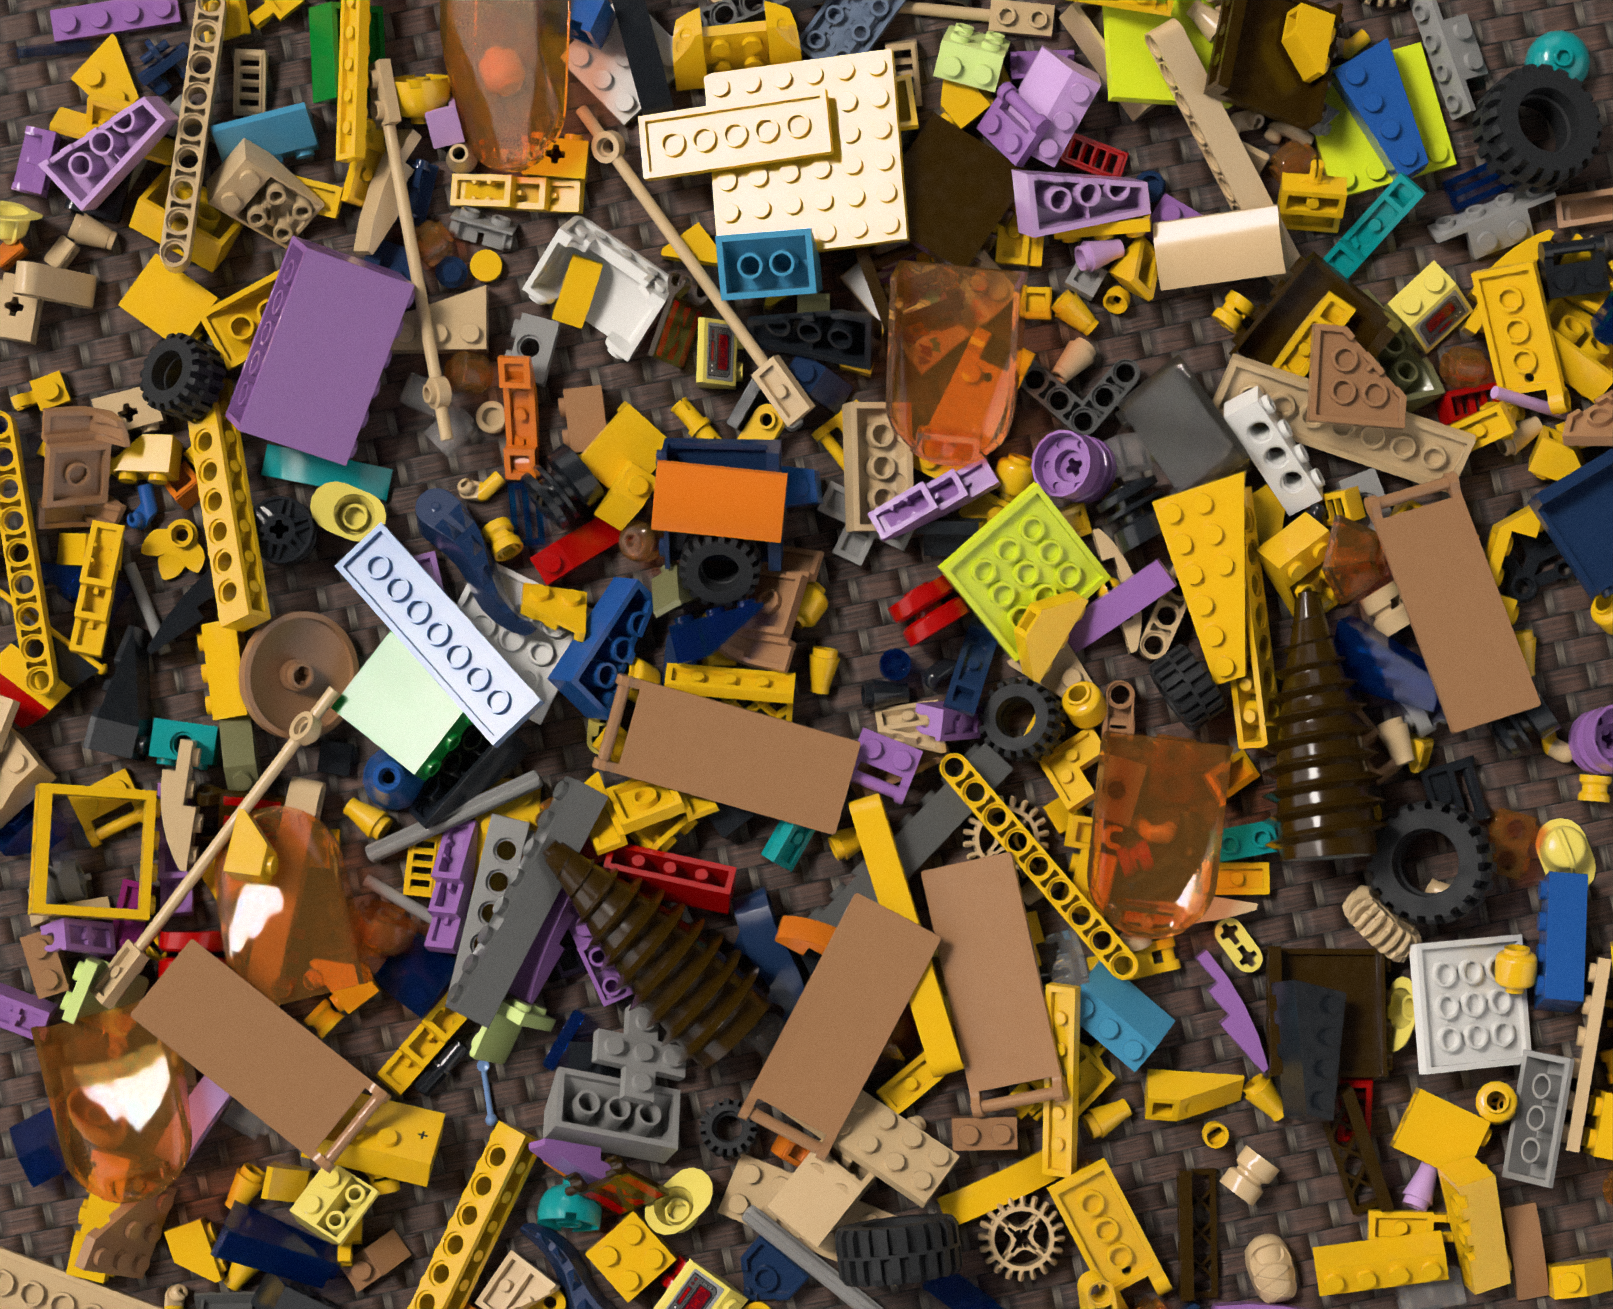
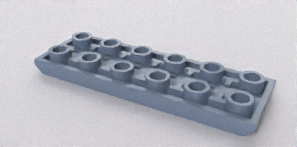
(847, 27)

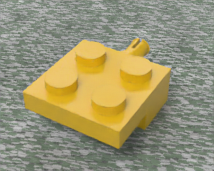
(1312, 200)

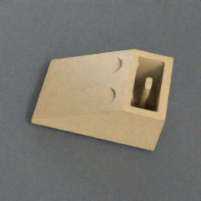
(262, 194)
(820, 1195)

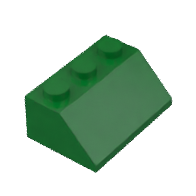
(324, 46)

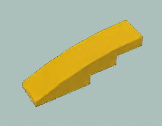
(517, 193)
(97, 588)
(420, 1047)

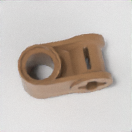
(1120, 713)

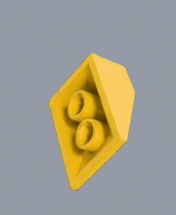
(236, 319)

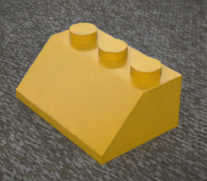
(214, 228)
(1582, 358)
(222, 656)

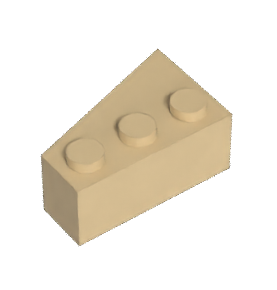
(457, 323)

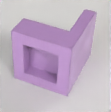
(445, 125)

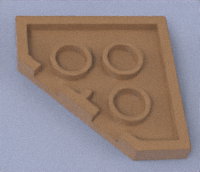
(1350, 384)
(1592, 425)
(128, 1239)

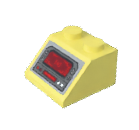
(1429, 307)
(717, 355)
(700, 1289)

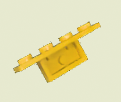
(100, 110)

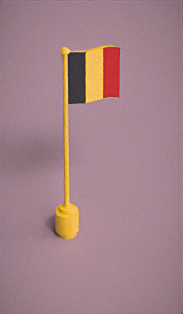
(71, 668)

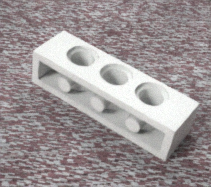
(1292, 492)

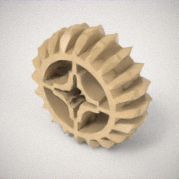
(1026, 819)
(1379, 925)
(1004, 1259)

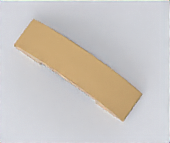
(1108, 550)

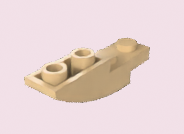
(180, 819)

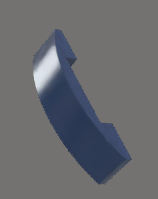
(971, 669)

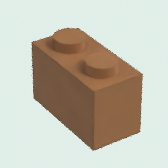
(584, 414)
(48, 969)
(984, 1133)

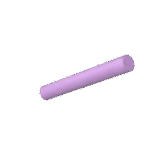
(1524, 401)

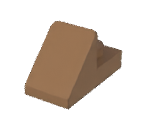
(377, 1260)

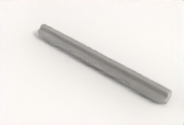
(476, 806)
(806, 1259)

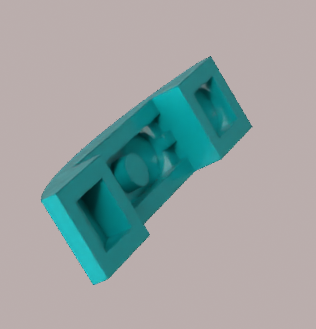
(1374, 225)
(308, 469)

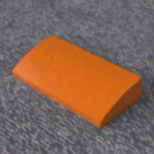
(719, 501)

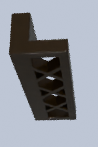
(1365, 1152)
(1185, 1234)

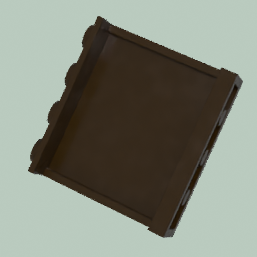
(1254, 68)
(956, 193)
(1297, 298)
(1351, 971)

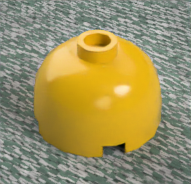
(421, 95)

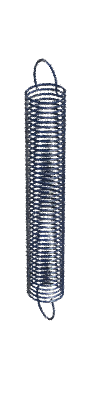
(54, 51)

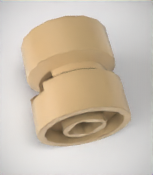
(1387, 609)
(1249, 1175)

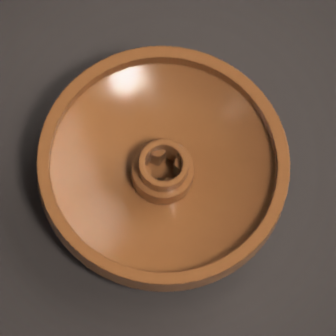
(291, 667)

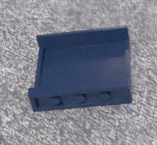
(736, 453)
(1580, 522)

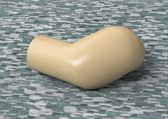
(1246, 120)

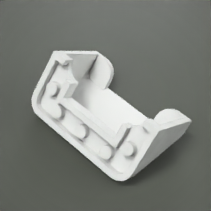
(627, 293)

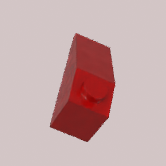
(575, 550)

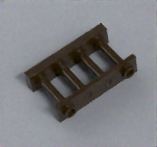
(872, 265)

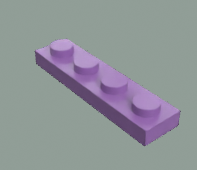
(112, 17)

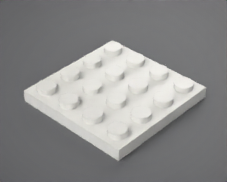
(529, 655)
(1461, 1010)

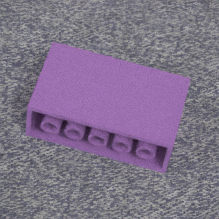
(320, 351)

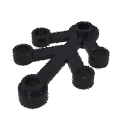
(1535, 551)

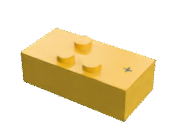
(394, 1143)

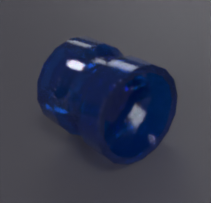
(895, 664)

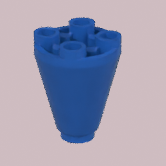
(394, 795)

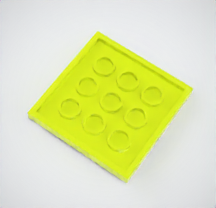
(1129, 63)
(1348, 151)
(1021, 559)

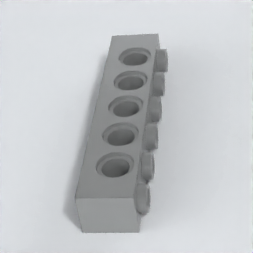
(499, 830)

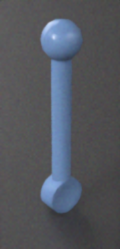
(491, 1119)

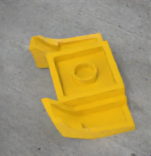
(732, 46)
(638, 805)

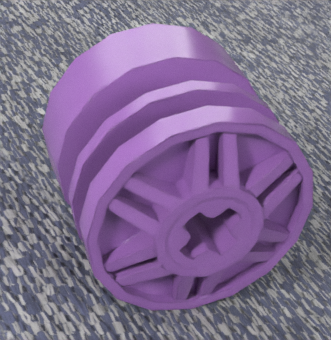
(1074, 466)
(1592, 741)

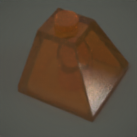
(1352, 559)

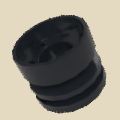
(563, 486)
(1134, 511)
(297, 542)
(1517, 726)

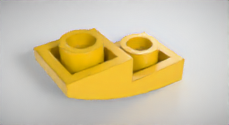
(577, 291)

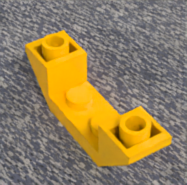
(1501, 544)

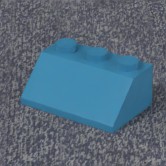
(280, 132)
(768, 264)
(1122, 1017)

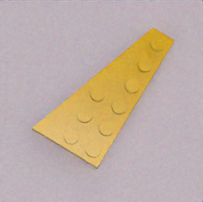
(1209, 556)

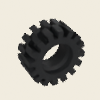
(721, 1147)

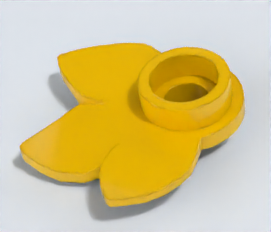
(172, 553)

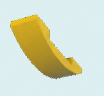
(1296, 353)
(985, 1194)

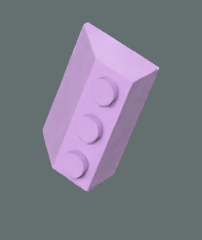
(1061, 93)

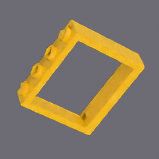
(41, 844)

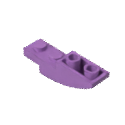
(593, 959)

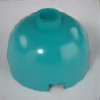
(1562, 51)
(573, 1212)

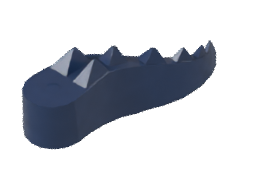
(454, 532)
(757, 942)
(569, 1267)

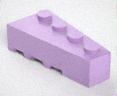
(108, 153)
(1069, 201)

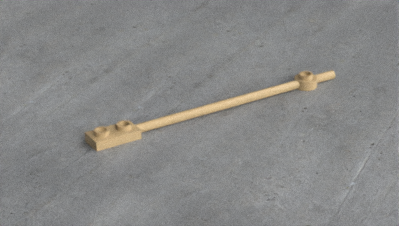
(1003, 16)
(386, 115)
(773, 374)
(132, 957)

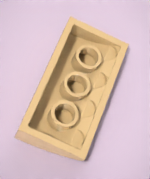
(1220, 247)
(875, 463)

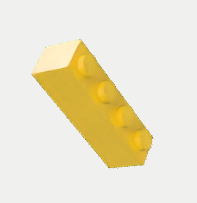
(1380, 1263)

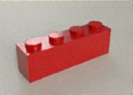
(682, 877)

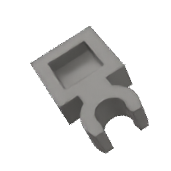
(1085, 282)

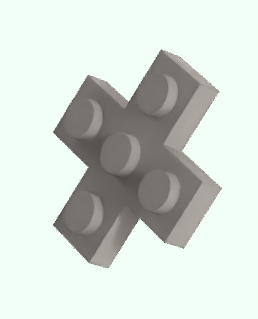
(857, 544)
(638, 1056)

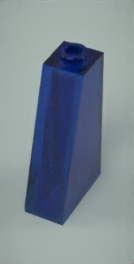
(1383, 665)
(275, 1247)

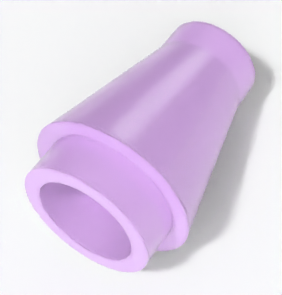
(1095, 254)
(1421, 1188)

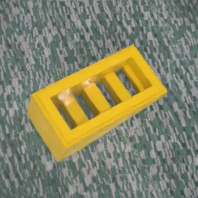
(1351, 504)
(421, 891)

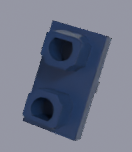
(153, 74)

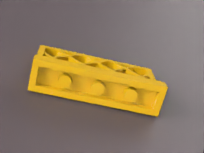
(736, 684)

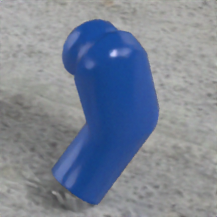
(146, 510)

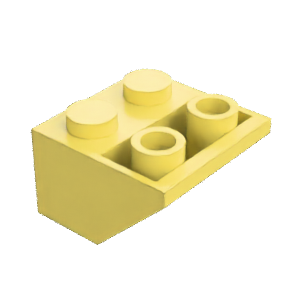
(333, 1204)

